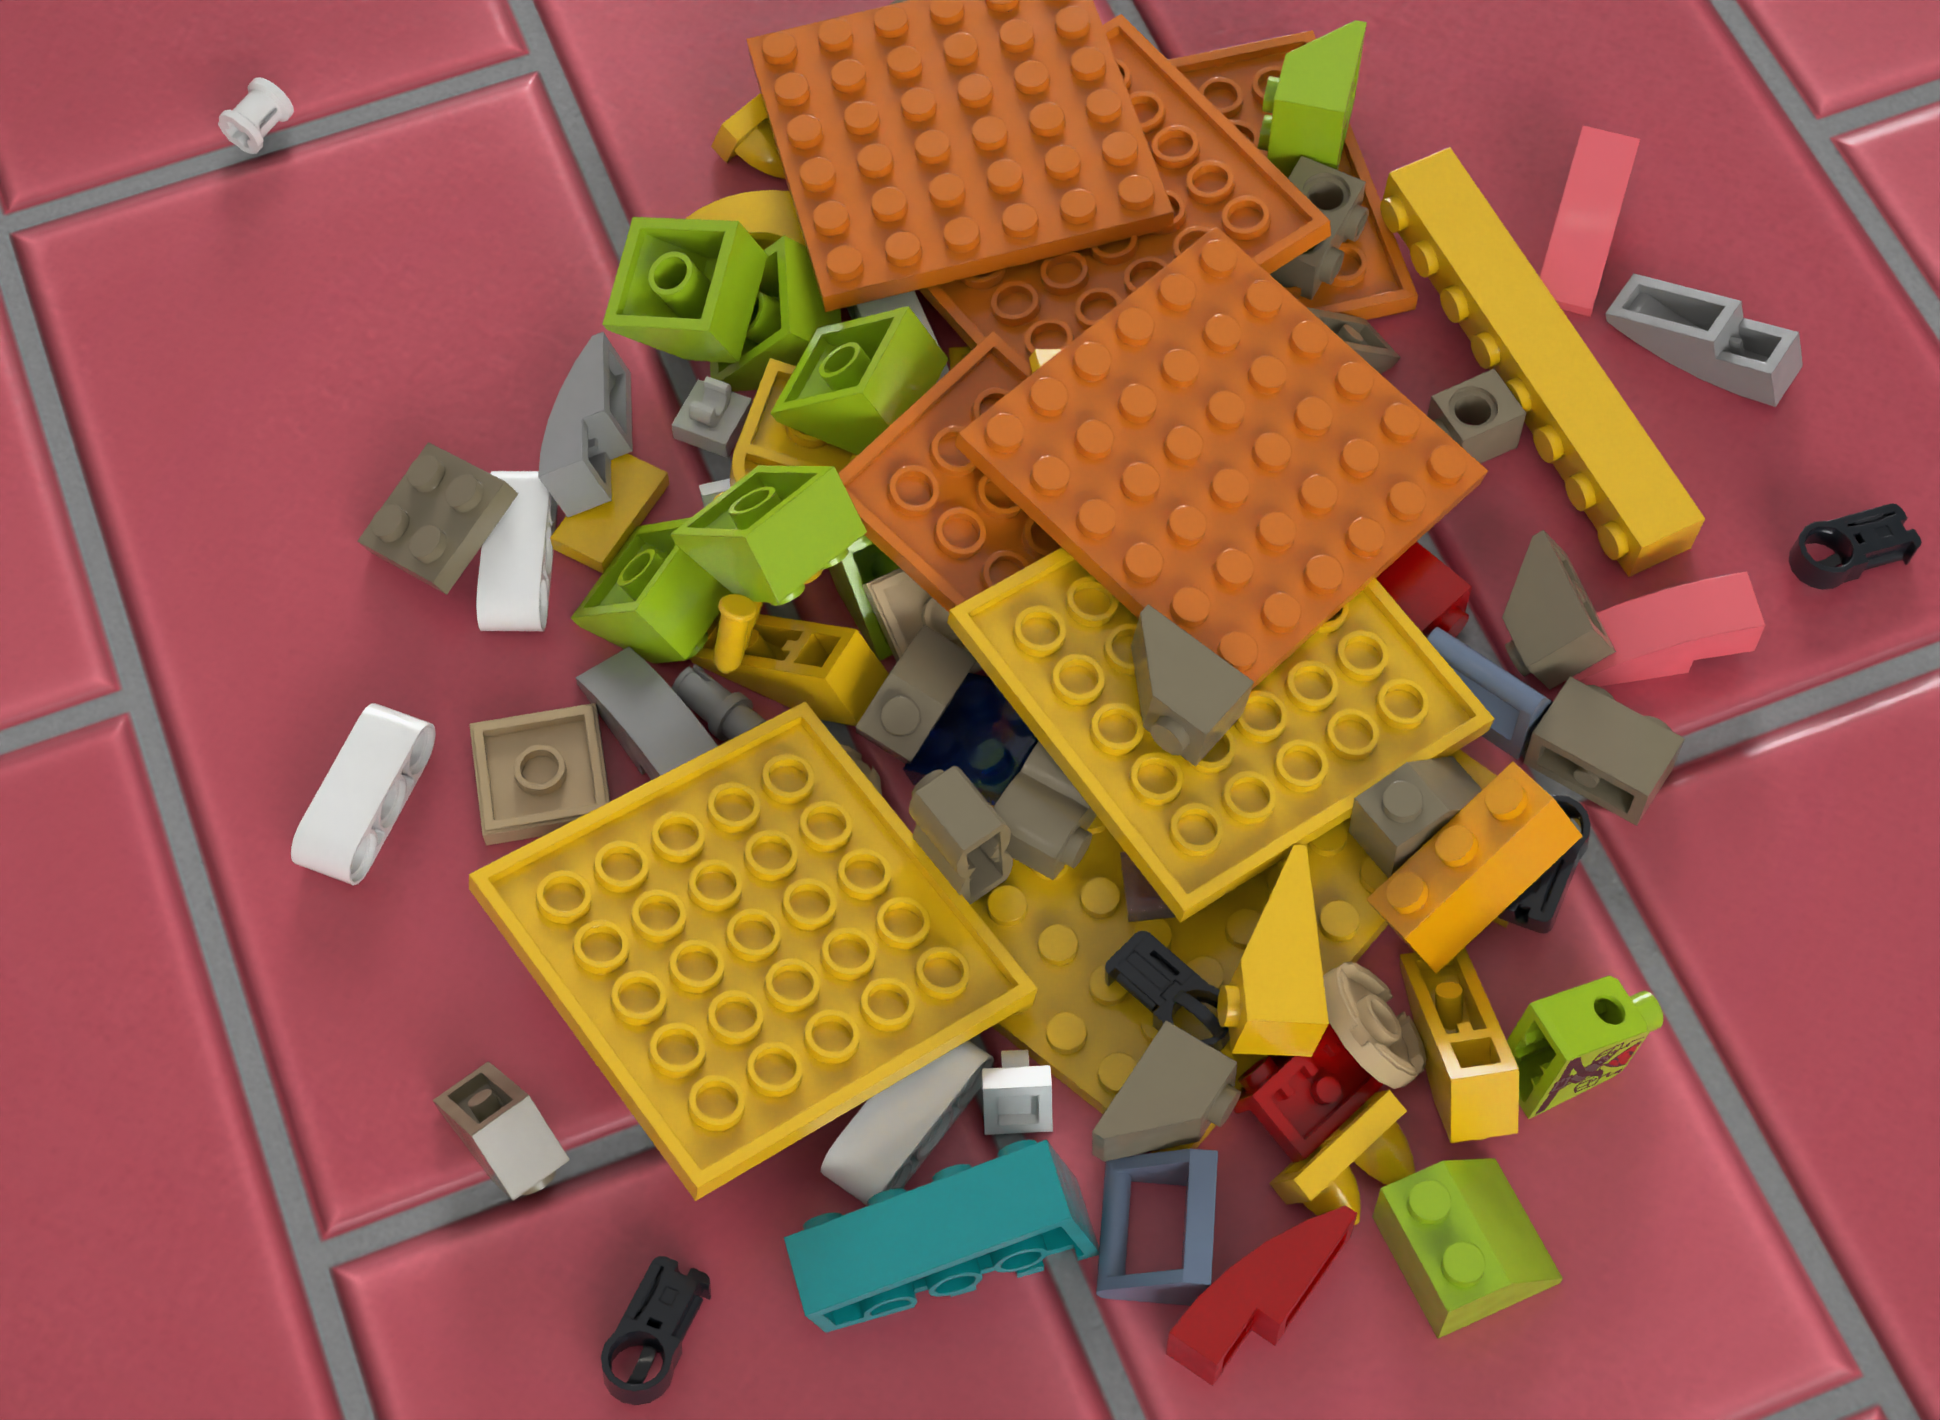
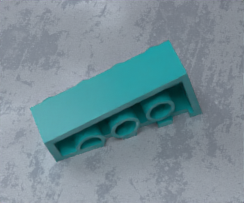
(940, 1236)

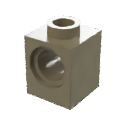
(1488, 406)

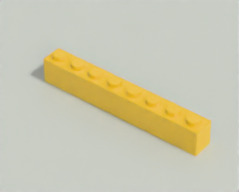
(1526, 337)

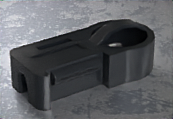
(1859, 544)
(1542, 900)
(1165, 984)
(658, 1322)

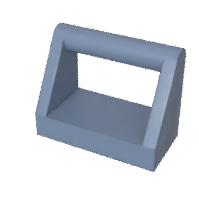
(1507, 698)
(1182, 1167)

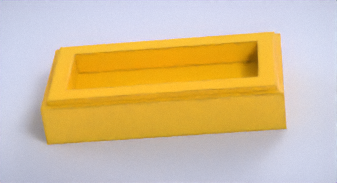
(600, 532)

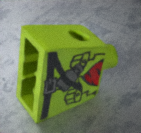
(1578, 1040)

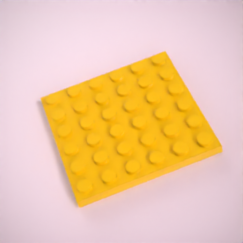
(1287, 771)
(750, 946)

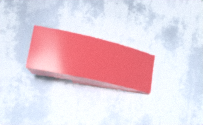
(1588, 218)
(1677, 625)

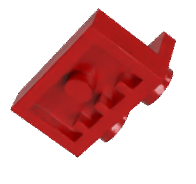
(1304, 1096)

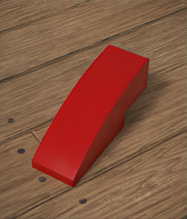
(1258, 1294)

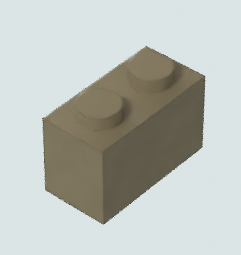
(1603, 750)

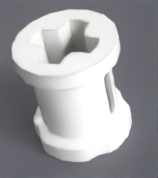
(255, 115)

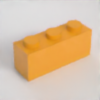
(1475, 867)

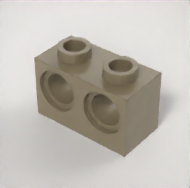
(1340, 200)

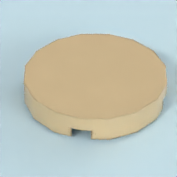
(1368, 1027)

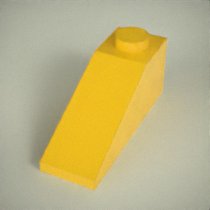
(805, 663)
(1278, 986)
(1465, 1049)

